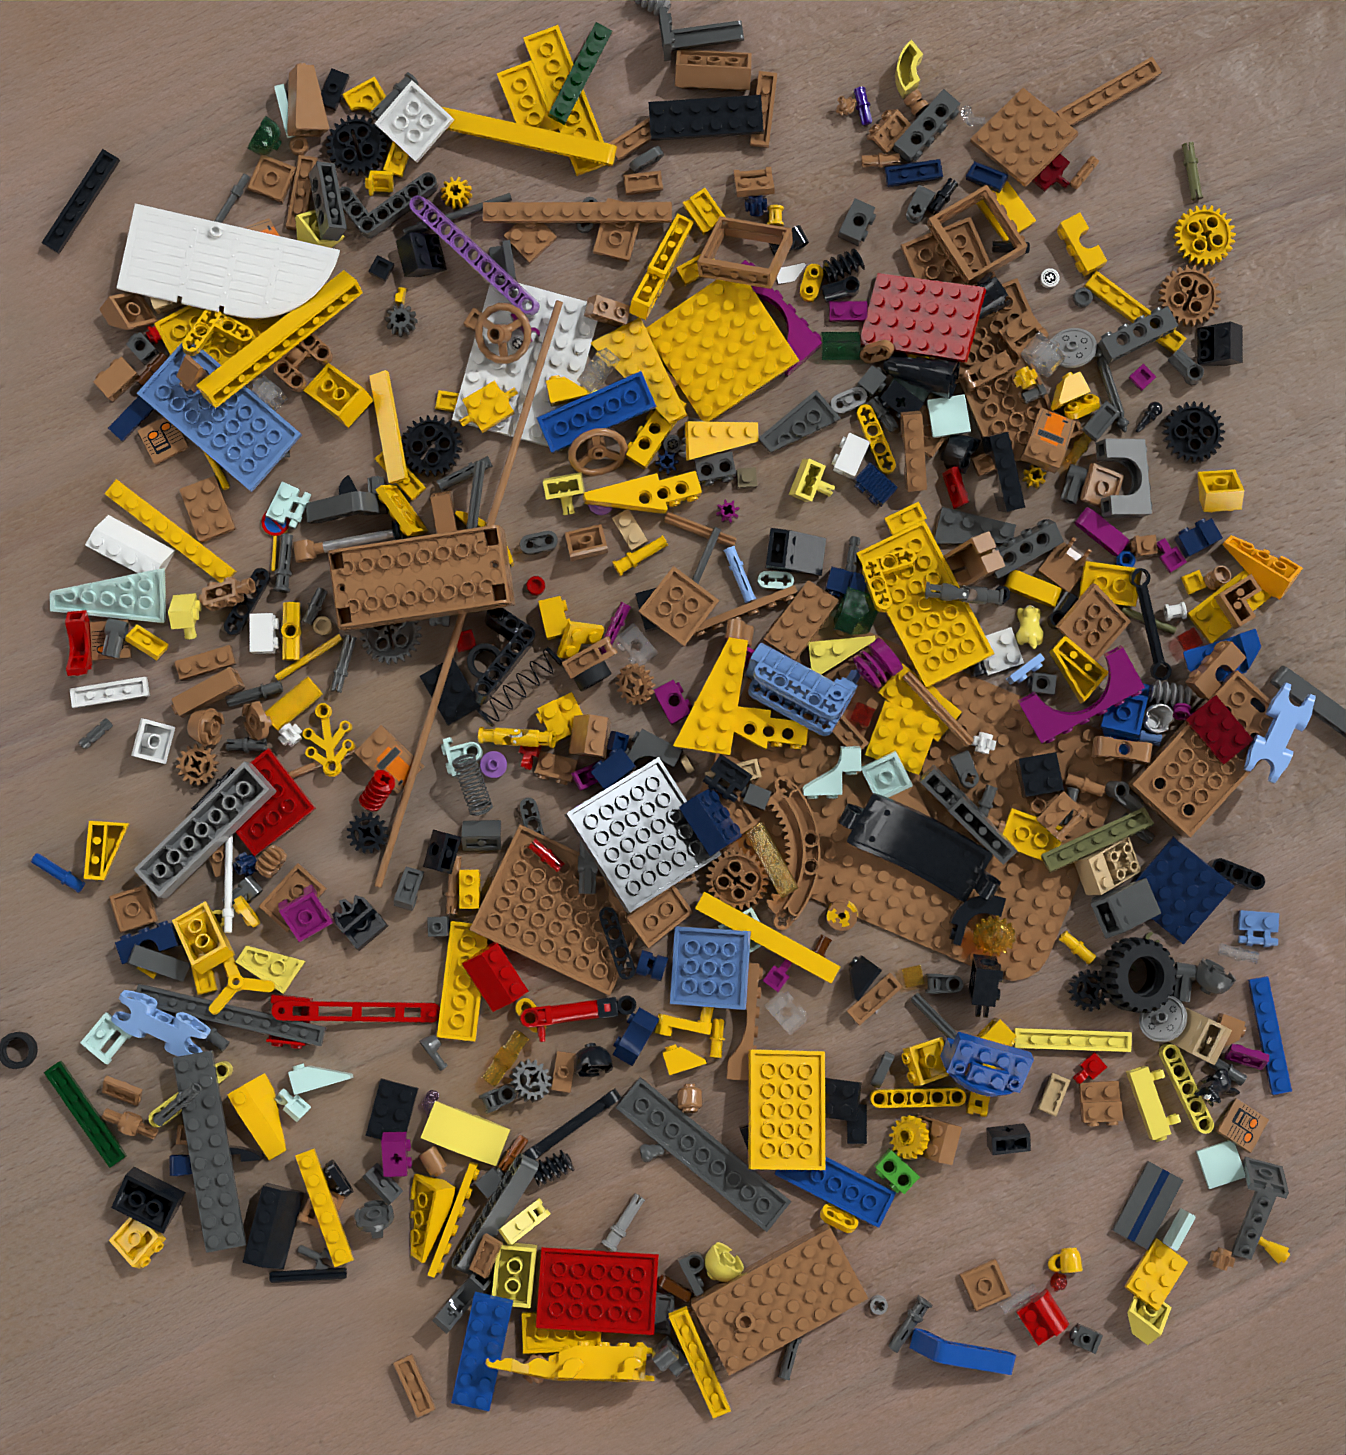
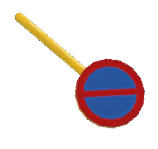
(274, 529)

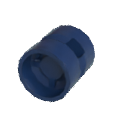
(659, 964)

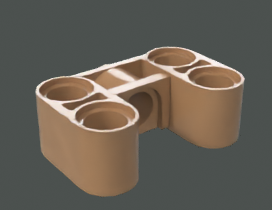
(296, 357)
(1108, 748)

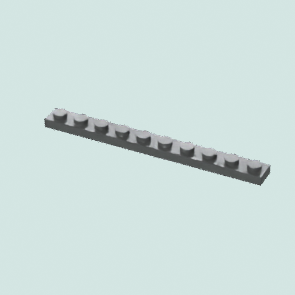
(235, 1016)

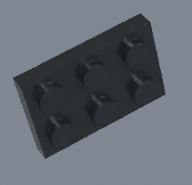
(456, 696)
(391, 1108)

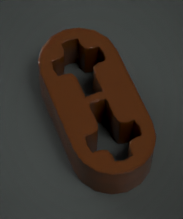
(675, 1288)

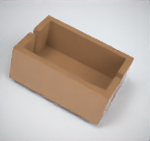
(978, 557)

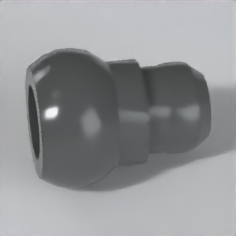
(651, 1151)

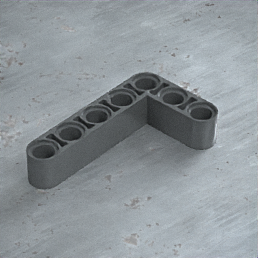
(387, 206)

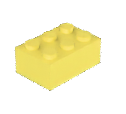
(515, 1273)

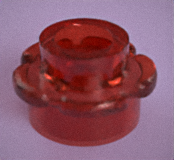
(1058, 1281)

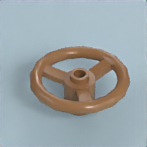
(502, 333)
(597, 450)

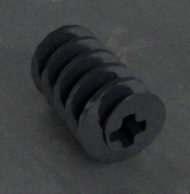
(842, 265)
(552, 1167)

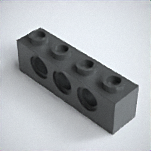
(944, 103)
(327, 201)
(1161, 317)
(1050, 538)

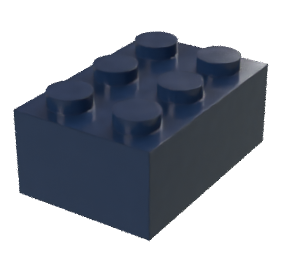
(710, 821)

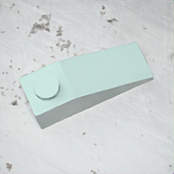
(313, 1077)

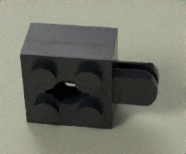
(984, 983)

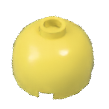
(722, 1264)

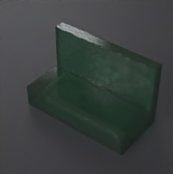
(840, 345)

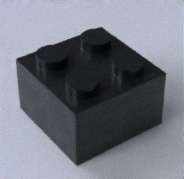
(1039, 774)

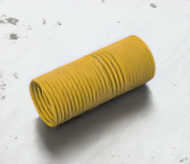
(287, 709)

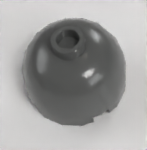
(1213, 977)

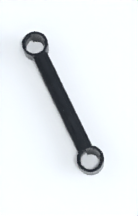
(1150, 624)
(573, 1124)

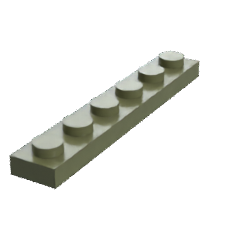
(1097, 840)

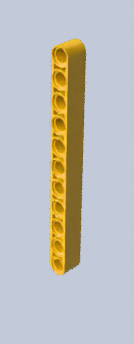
(531, 137)

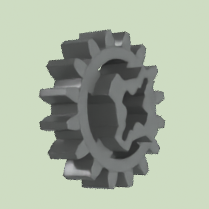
(521, 1079)

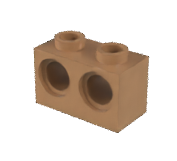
(607, 311)

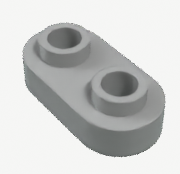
(848, 400)

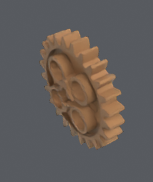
(1205, 303)
(748, 865)

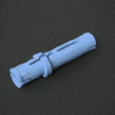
(739, 573)

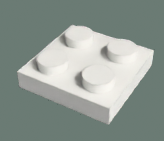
(1006, 652)

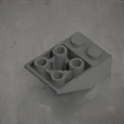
(1125, 907)

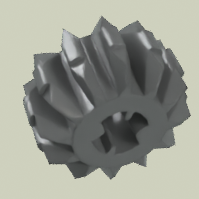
(401, 313)

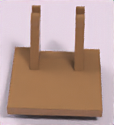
(1064, 565)

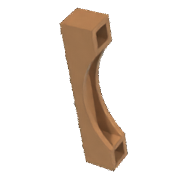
(739, 1061)

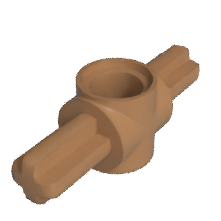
(130, 1123)

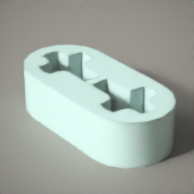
(775, 575)

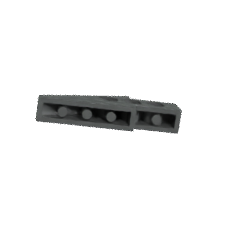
(967, 814)

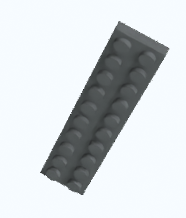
(210, 1153)
(703, 1154)

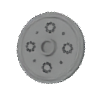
(1078, 346)
(1165, 1022)

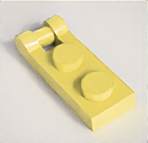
(523, 1222)

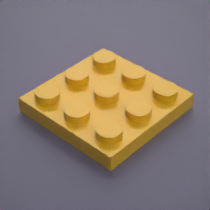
(902, 732)

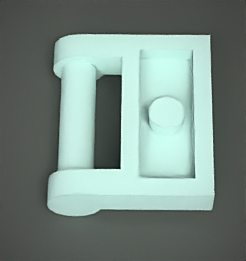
(100, 1035)

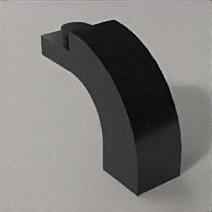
(970, 908)

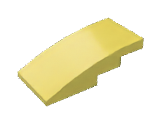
(465, 1133)

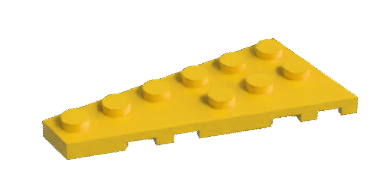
(715, 711)

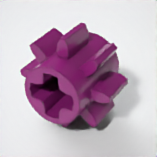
(725, 506)

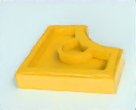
(364, 96)

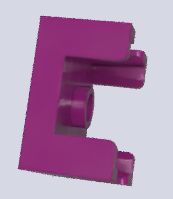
(305, 914)

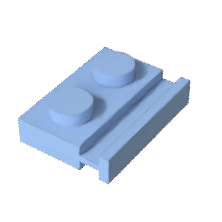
(1020, 674)

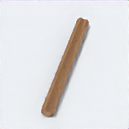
(938, 709)

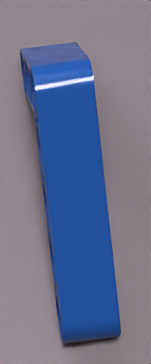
(962, 1354)

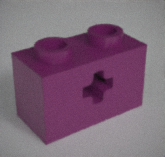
(392, 1144)

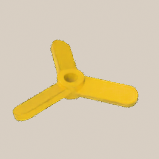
(245, 984)

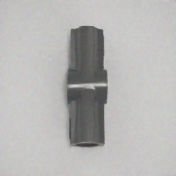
(587, 872)

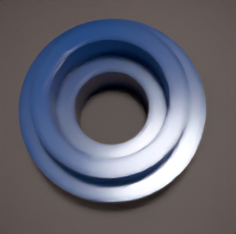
(1129, 555)

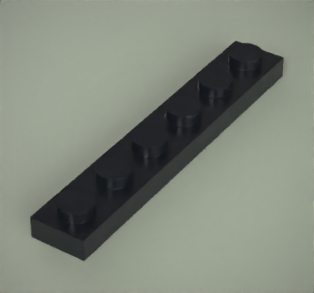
(80, 201)

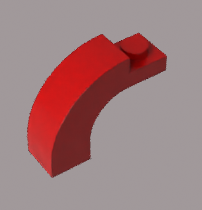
(79, 637)

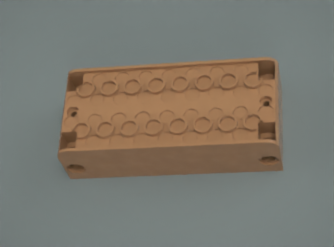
(421, 577)

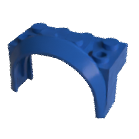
(982, 1079)

